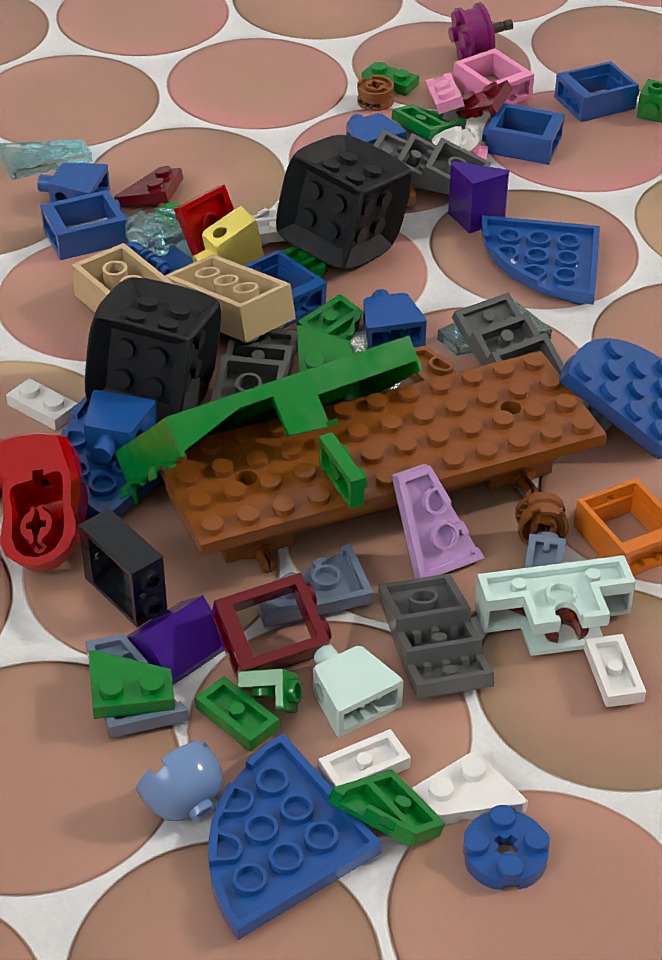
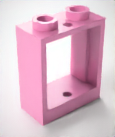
(470, 75)

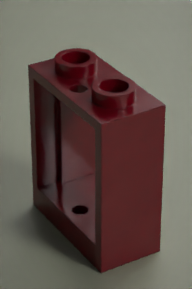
(235, 641)

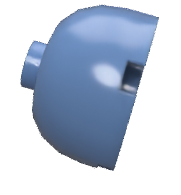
(184, 783)

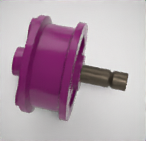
(474, 30)

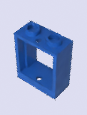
(574, 90)
(524, 133)
(88, 237)
(306, 287)

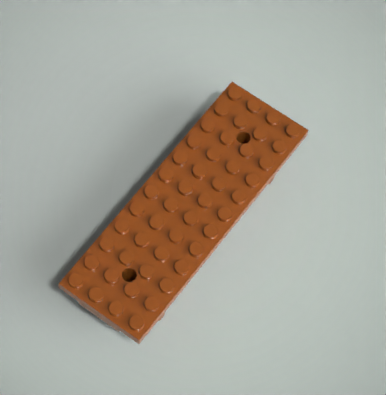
(483, 424)

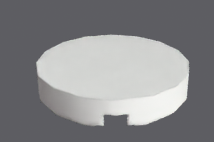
(464, 138)

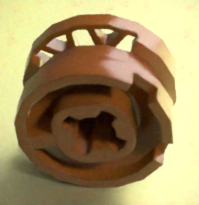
(376, 92)
(541, 514)

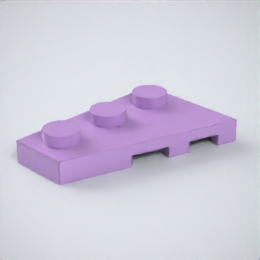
(431, 527)

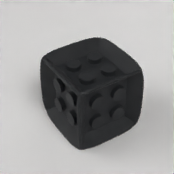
(343, 201)
(154, 344)

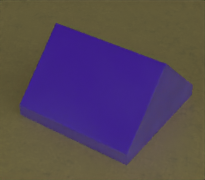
(476, 192)
(179, 638)

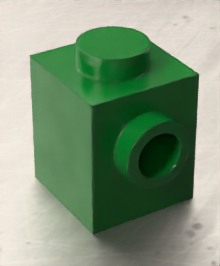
(650, 101)

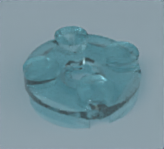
(155, 230)

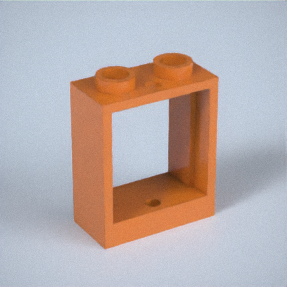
(631, 496)

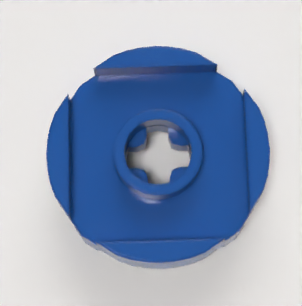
(509, 828)

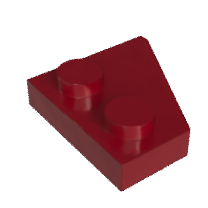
(489, 99)
(153, 188)

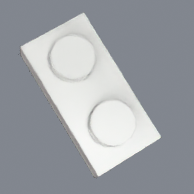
(41, 403)
(614, 670)
(365, 759)

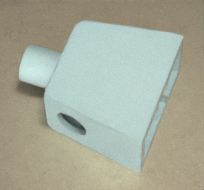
(354, 687)

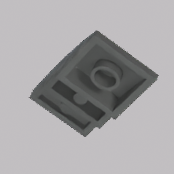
(427, 161)
(500, 332)
(255, 362)
(435, 636)

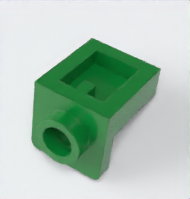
(271, 684)

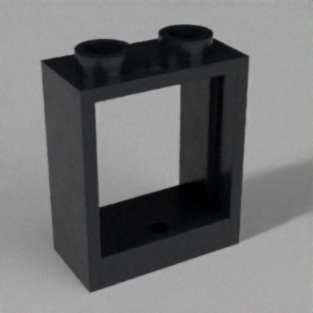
(125, 568)

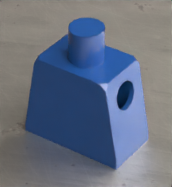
(369, 127)
(74, 180)
(391, 318)
(115, 421)

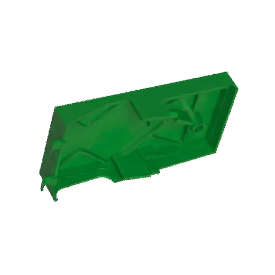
(293, 399)

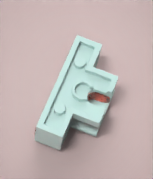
(555, 602)

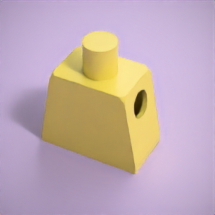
(233, 238)

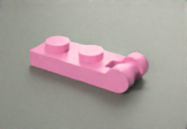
(444, 93)

